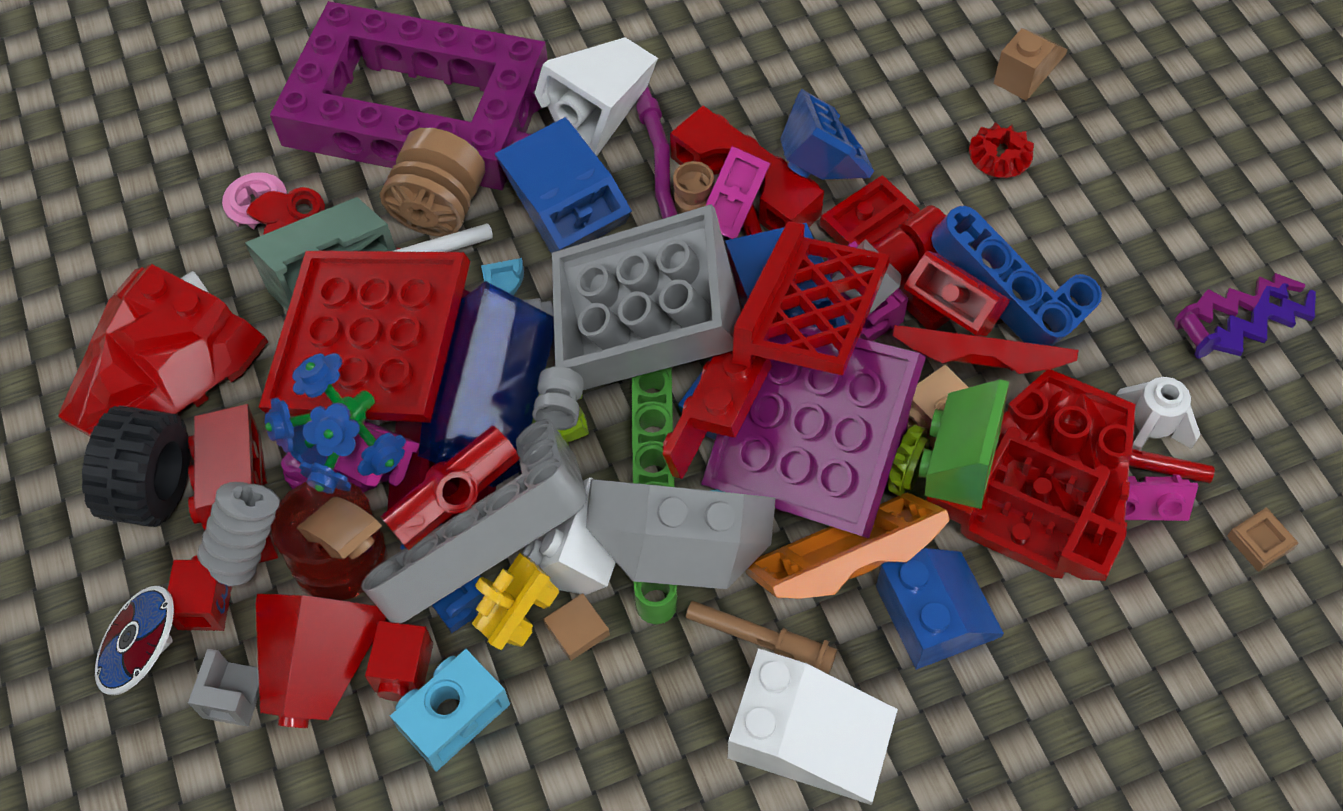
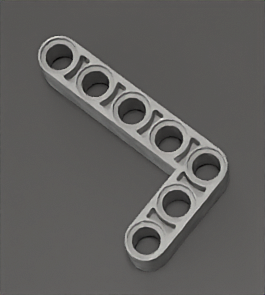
(488, 532)

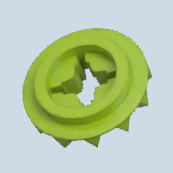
(908, 460)

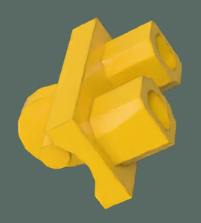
(509, 599)

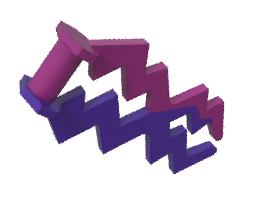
(1231, 340)

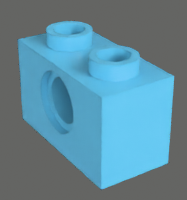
(443, 736)

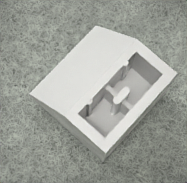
(573, 555)

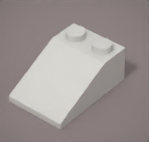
(811, 728)

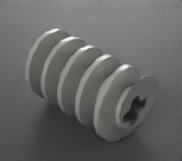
(237, 531)

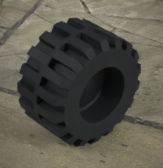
(136, 466)

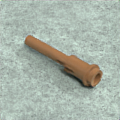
(783, 643)

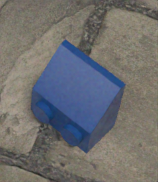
(936, 605)

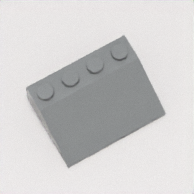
(644, 299)

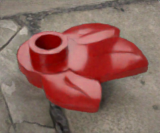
(279, 209)

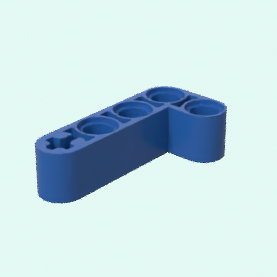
(967, 228)

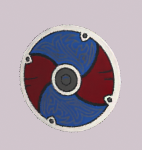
(134, 640)

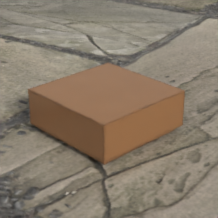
(1262, 539)
(576, 627)

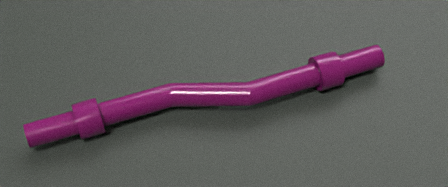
(650, 115)

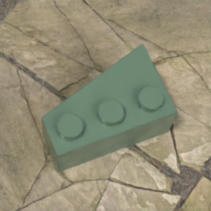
(338, 228)

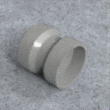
(558, 393)

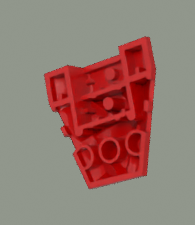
(158, 349)
(1057, 480)

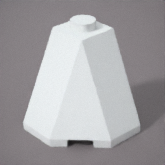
(595, 87)

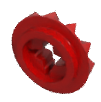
(1012, 162)

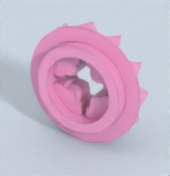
(237, 195)

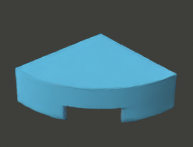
(505, 275)

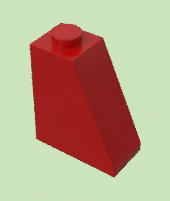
(309, 653)

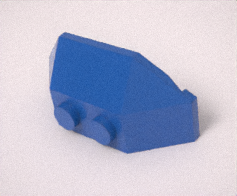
(820, 143)

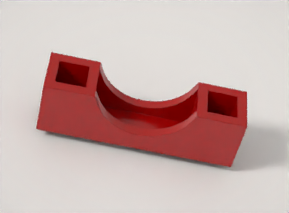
(784, 193)

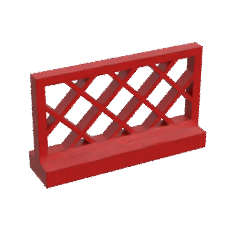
(777, 291)

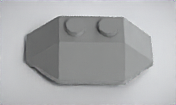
(679, 532)

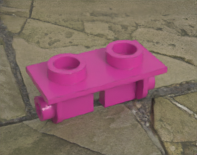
(1160, 498)

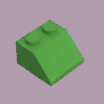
(964, 444)

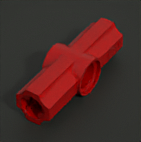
(426, 507)

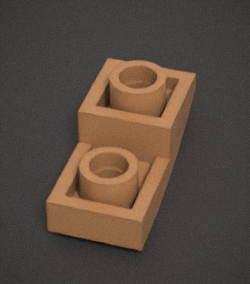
(340, 528)

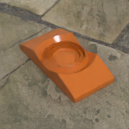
(831, 556)

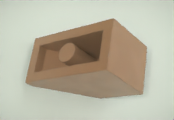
(1027, 63)

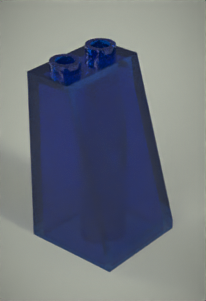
(488, 374)

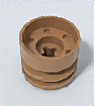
(433, 182)

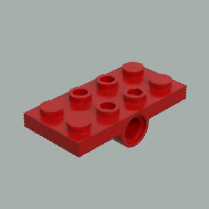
(893, 228)

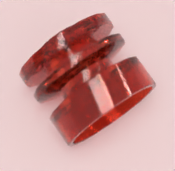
(308, 561)

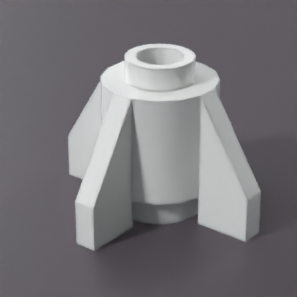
(1162, 410)

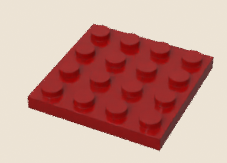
(385, 319)

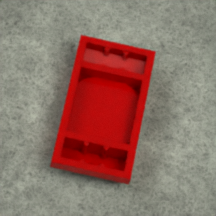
(985, 351)

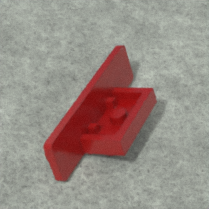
(716, 407)

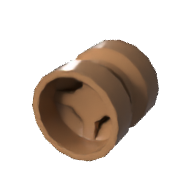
(692, 186)

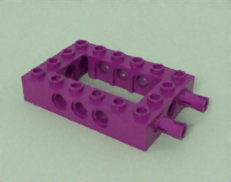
(320, 121)

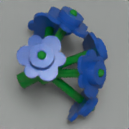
(330, 430)

